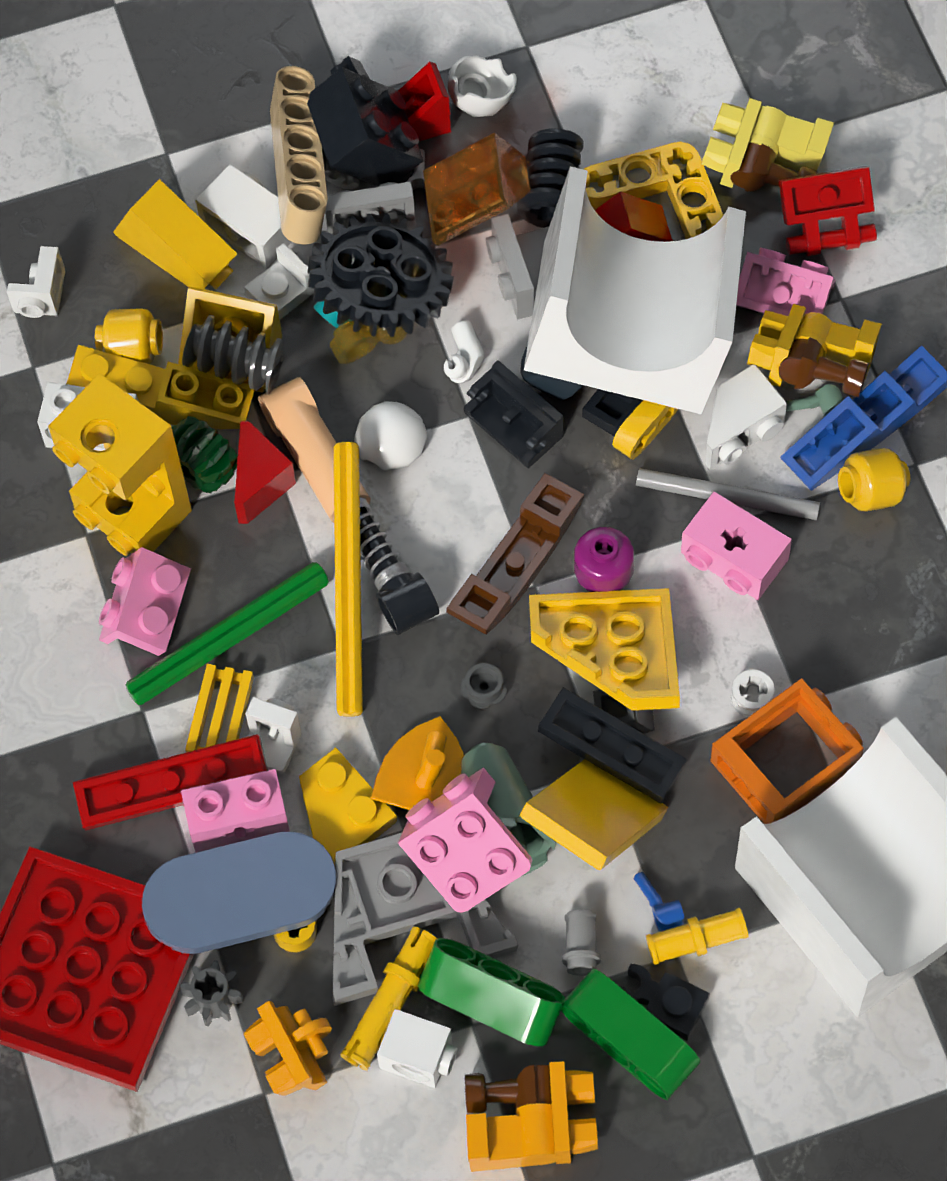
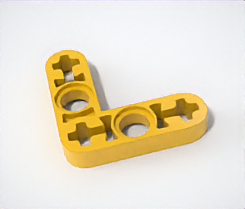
(663, 177)

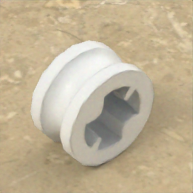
(741, 684)

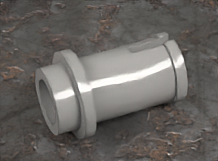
(580, 942)

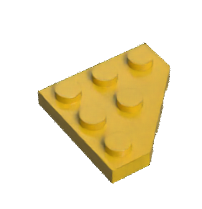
(613, 641)

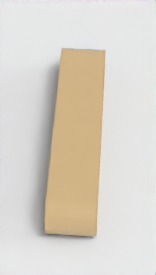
(297, 157)

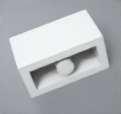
(243, 214)

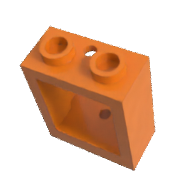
(752, 784)

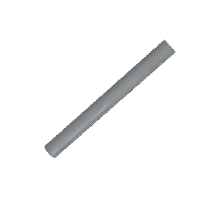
(737, 495)

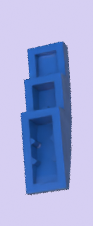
(866, 419)

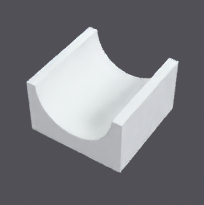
(632, 309)
(861, 870)

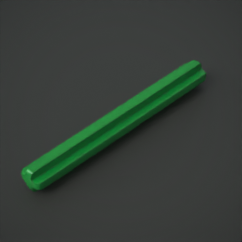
(226, 633)

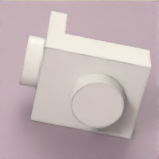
(277, 728)

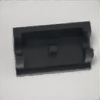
(514, 414)

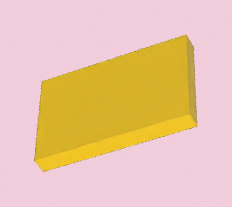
(593, 813)

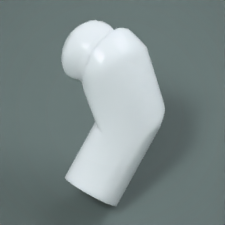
(469, 355)

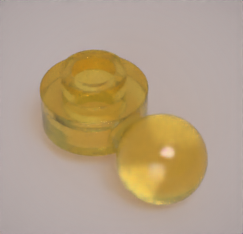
(351, 346)

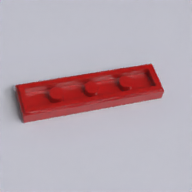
(159, 783)

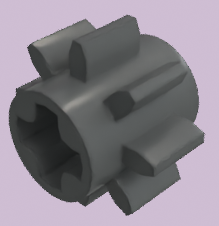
(202, 985)

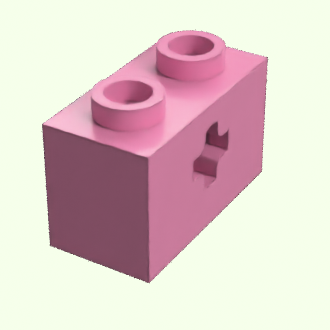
(735, 546)
(234, 810)

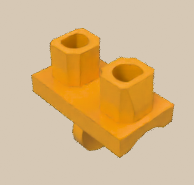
(298, 1043)

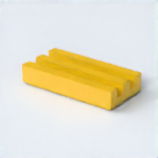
(227, 678)

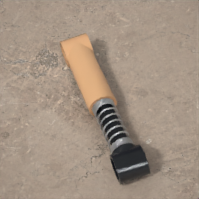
(295, 417)

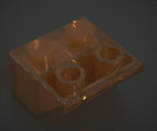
(474, 186)

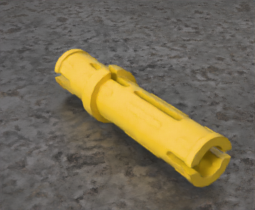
(400, 979)

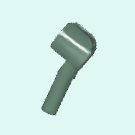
(826, 397)

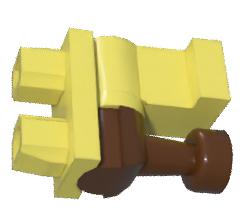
(763, 145)

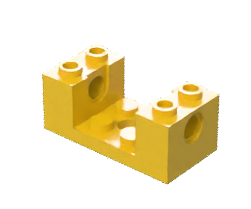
(133, 471)

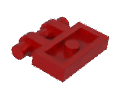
(826, 197)

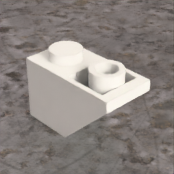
(742, 414)

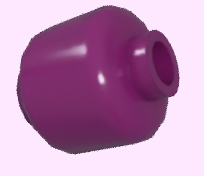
(603, 560)

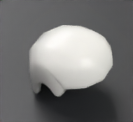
(480, 85)
(390, 435)

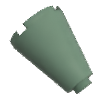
(508, 798)

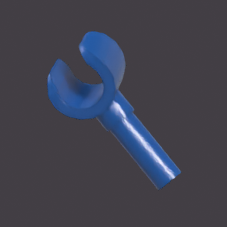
(665, 914)

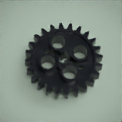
(380, 275)

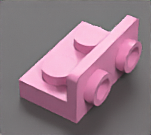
(776, 285)

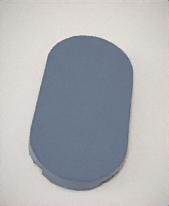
(239, 892)

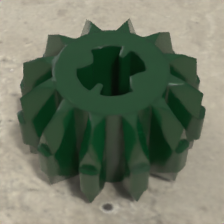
(204, 455)

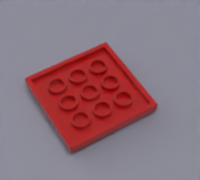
(83, 970)

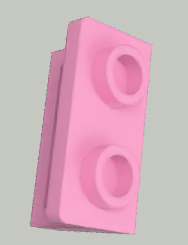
(144, 601)

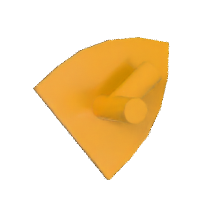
(419, 765)

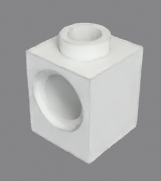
(416, 1049)

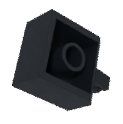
(363, 126)

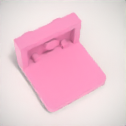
(463, 843)

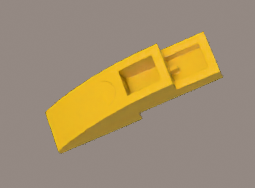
(168, 392)

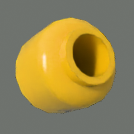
(130, 334)
(873, 479)

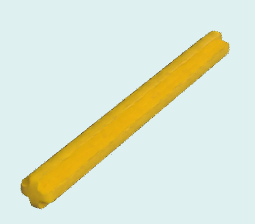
(347, 580)

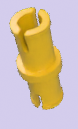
(697, 936)

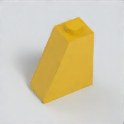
(176, 239)

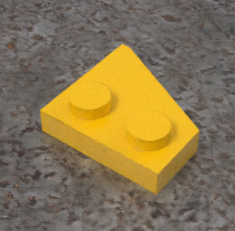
(342, 805)

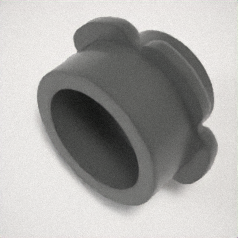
(484, 674)

